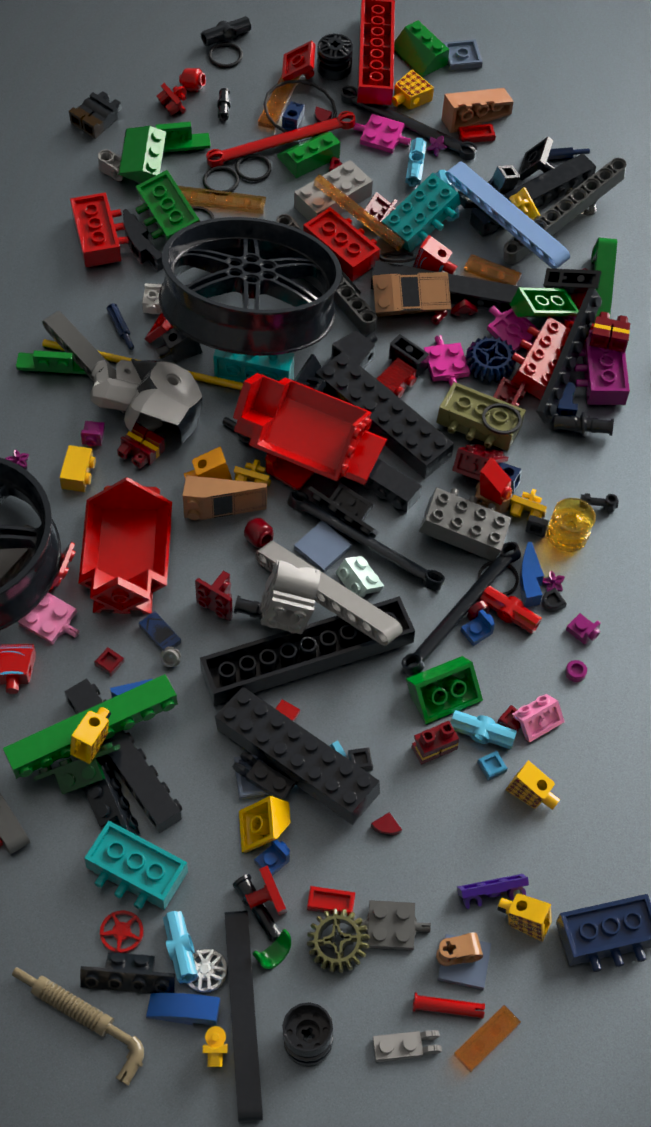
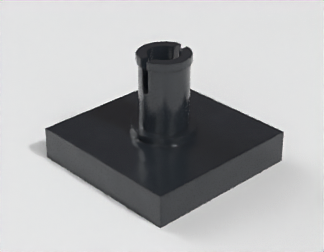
(536, 159)

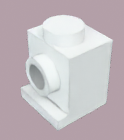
(151, 299)

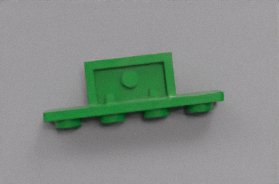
(180, 137)
(48, 362)

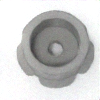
(166, 660)

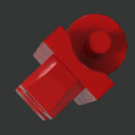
(179, 93)

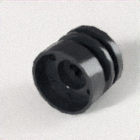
(334, 56)
(301, 1022)

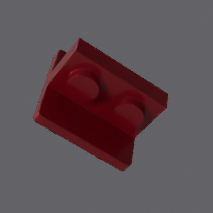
(216, 596)

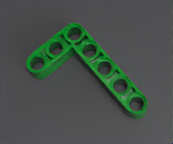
(605, 259)

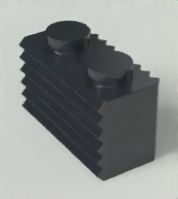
(409, 353)

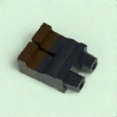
(95, 113)

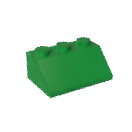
(421, 49)
(142, 153)
(310, 154)
(543, 303)
(444, 689)

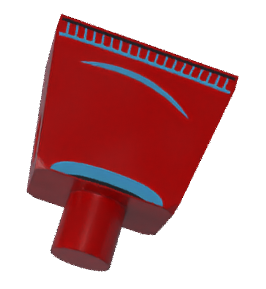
(434, 257)
(16, 665)

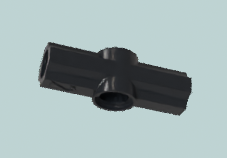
(226, 31)

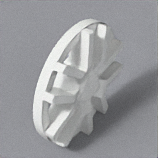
(206, 970)

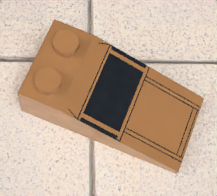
(411, 293)
(216, 498)

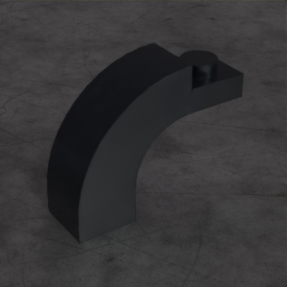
(503, 180)

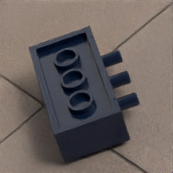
(606, 931)

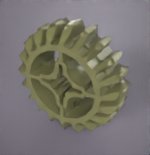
(327, 940)

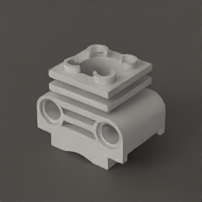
(289, 597)

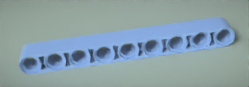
(508, 215)

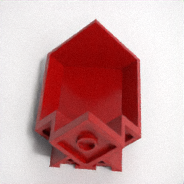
(307, 428)
(125, 547)

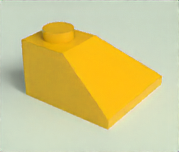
(263, 822)

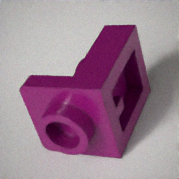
(93, 433)
(583, 629)

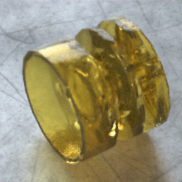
(571, 524)

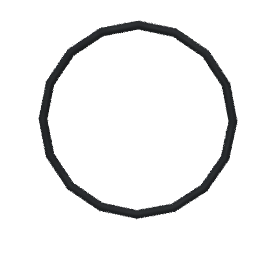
(295, 81)

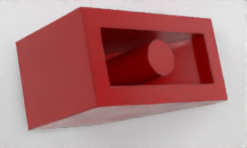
(494, 482)

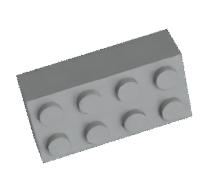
(347, 178)

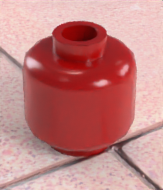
(192, 79)

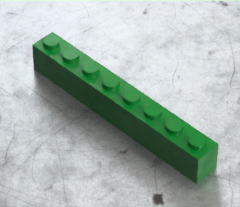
(55, 741)

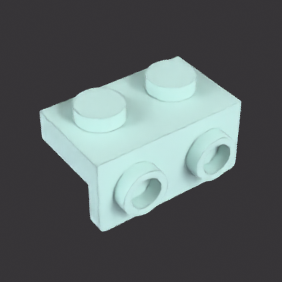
(359, 576)

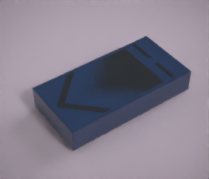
(159, 631)

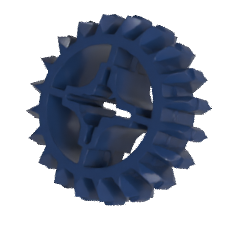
(490, 359)

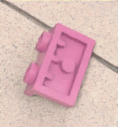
(539, 717)

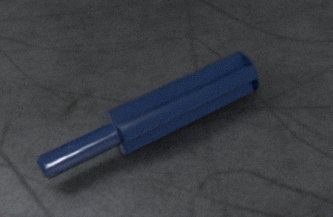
(561, 153)
(120, 324)

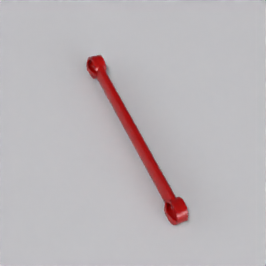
(280, 139)

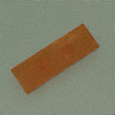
(492, 271)
(487, 1038)

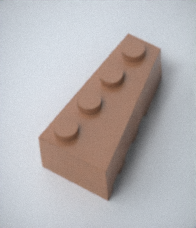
(475, 107)

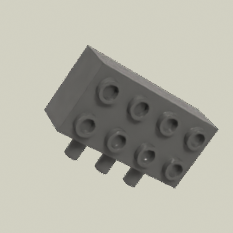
(465, 523)

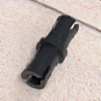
(223, 104)

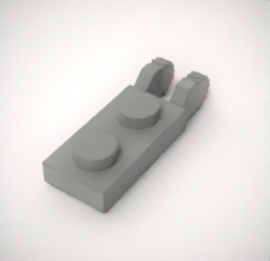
(404, 1045)

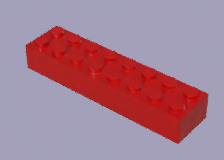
(376, 52)

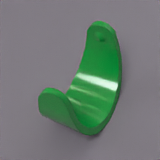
(275, 952)

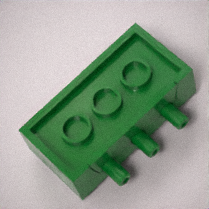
(165, 205)

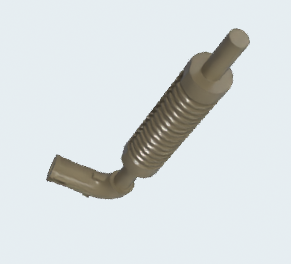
(88, 1015)

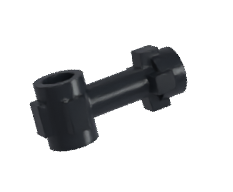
(609, 504)

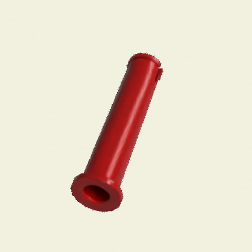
(448, 1006)

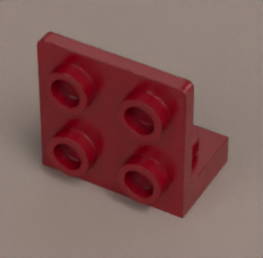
(472, 459)

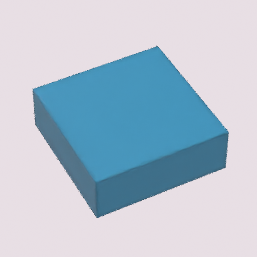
(492, 765)

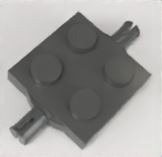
(392, 925)

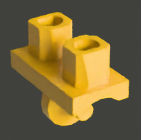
(524, 202)
(243, 474)
(519, 504)
(215, 1046)

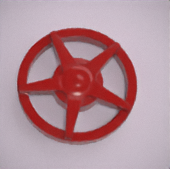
(121, 931)

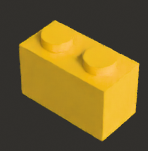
(77, 468)

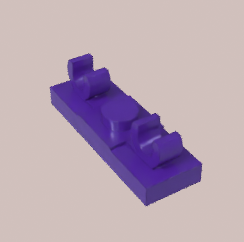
(493, 888)

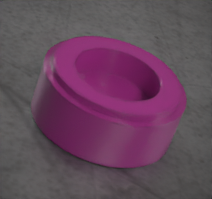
(576, 671)

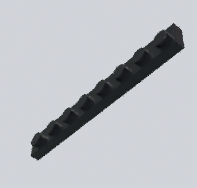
(569, 356)

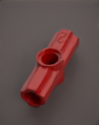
(511, 609)

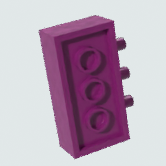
(604, 374)

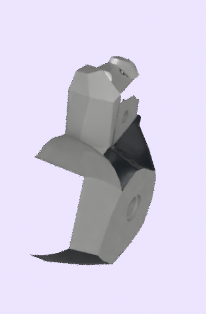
(149, 388)

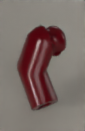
(438, 317)

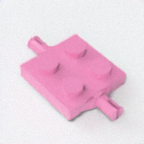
(50, 619)

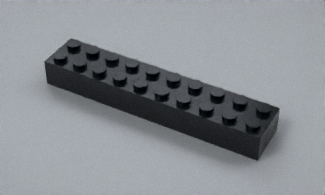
(295, 655)

